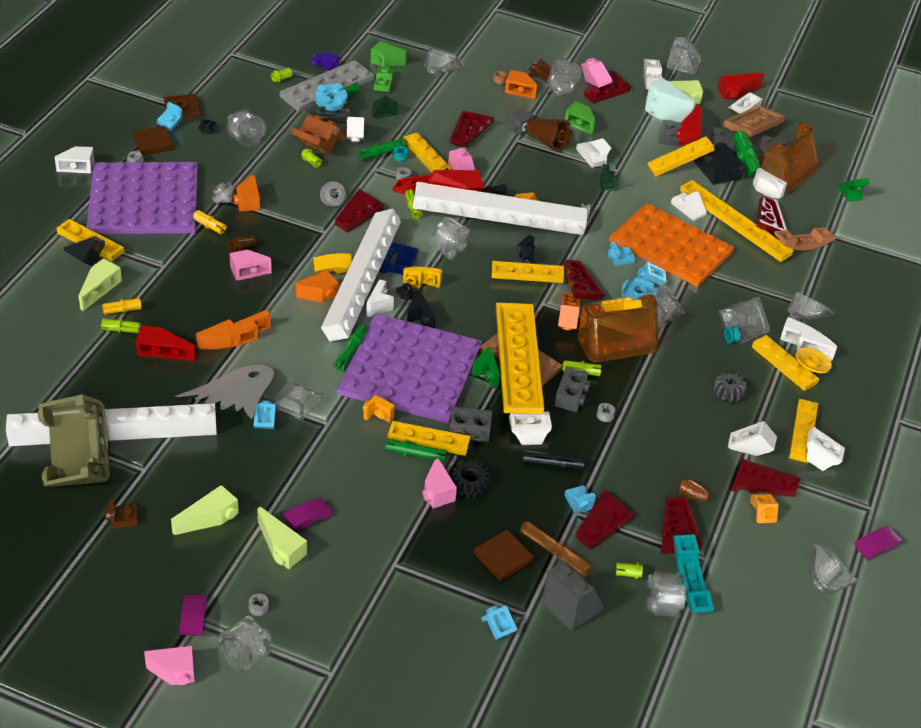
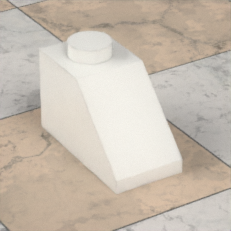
(355, 129)
(75, 160)
(753, 439)

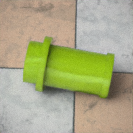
(277, 76)
(308, 155)
(631, 570)

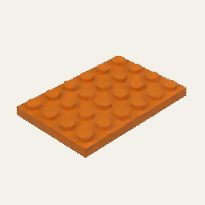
(672, 244)

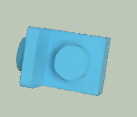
(170, 117)
(620, 255)
(652, 273)
(265, 415)
(580, 499)
(499, 621)

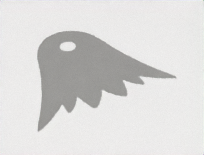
(236, 388)

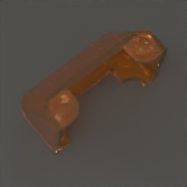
(794, 162)
(619, 332)

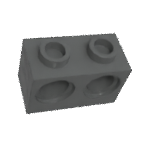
(572, 389)
(471, 422)

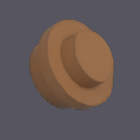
(499, 77)

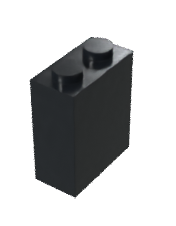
(720, 165)

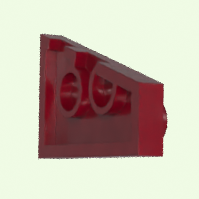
(607, 91)
(469, 127)
(357, 211)
(770, 215)
(581, 282)
(758, 477)
(603, 520)
(677, 522)

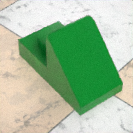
(853, 189)
(487, 366)

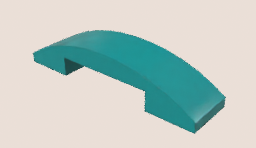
(688, 564)

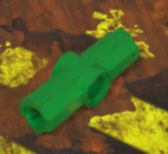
(746, 153)

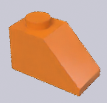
(521, 84)
(247, 195)
(317, 288)

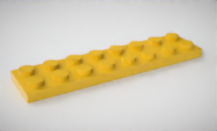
(519, 359)

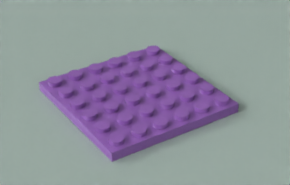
(143, 198)
(411, 367)

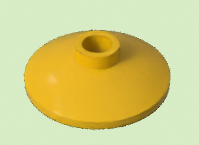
(813, 360)

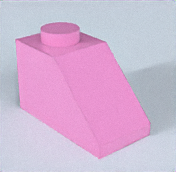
(595, 73)
(460, 160)
(249, 264)
(439, 486)
(172, 664)

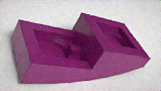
(305, 513)
(876, 542)
(193, 615)

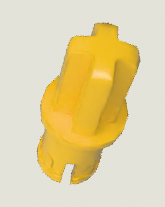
(209, 222)
(122, 306)

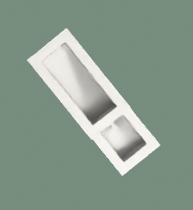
(652, 71)
(806, 336)

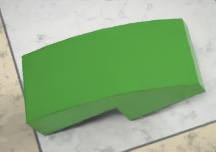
(383, 79)

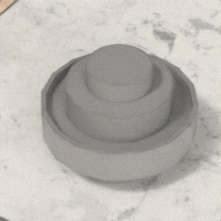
(223, 193)
(332, 194)

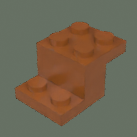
(318, 134)

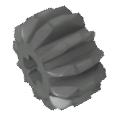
(729, 387)

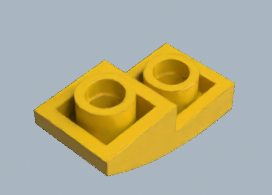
(333, 262)
(422, 275)

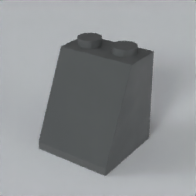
(570, 596)

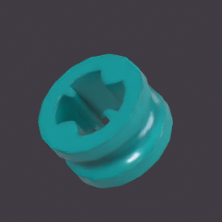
(400, 153)
(732, 334)

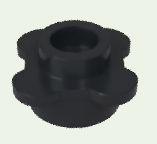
(207, 126)
(406, 291)

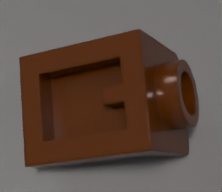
(541, 69)
(121, 515)

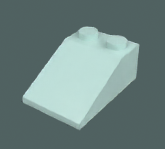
(668, 102)

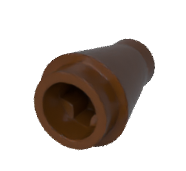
(241, 243)

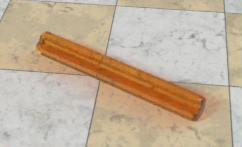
(555, 548)

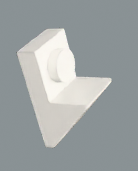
(690, 205)
(379, 301)

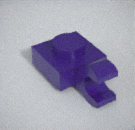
(328, 60)

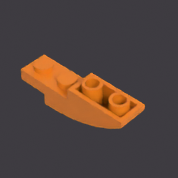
(231, 335)

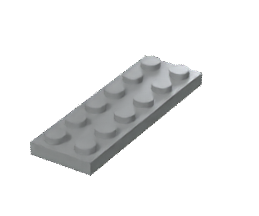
(303, 94)

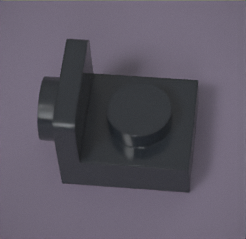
(525, 249)

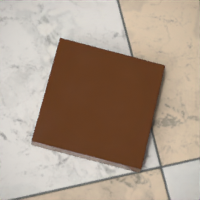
(187, 103)
(153, 140)
(503, 555)

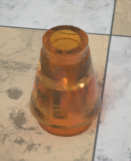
(693, 490)

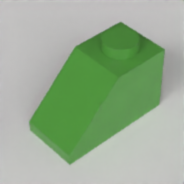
(388, 55)
(581, 117)

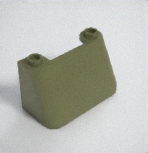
(76, 441)

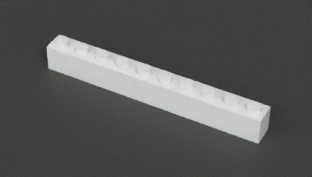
(500, 208)
(361, 275)
(125, 424)

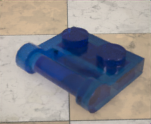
(405, 258)

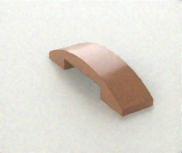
(817, 238)

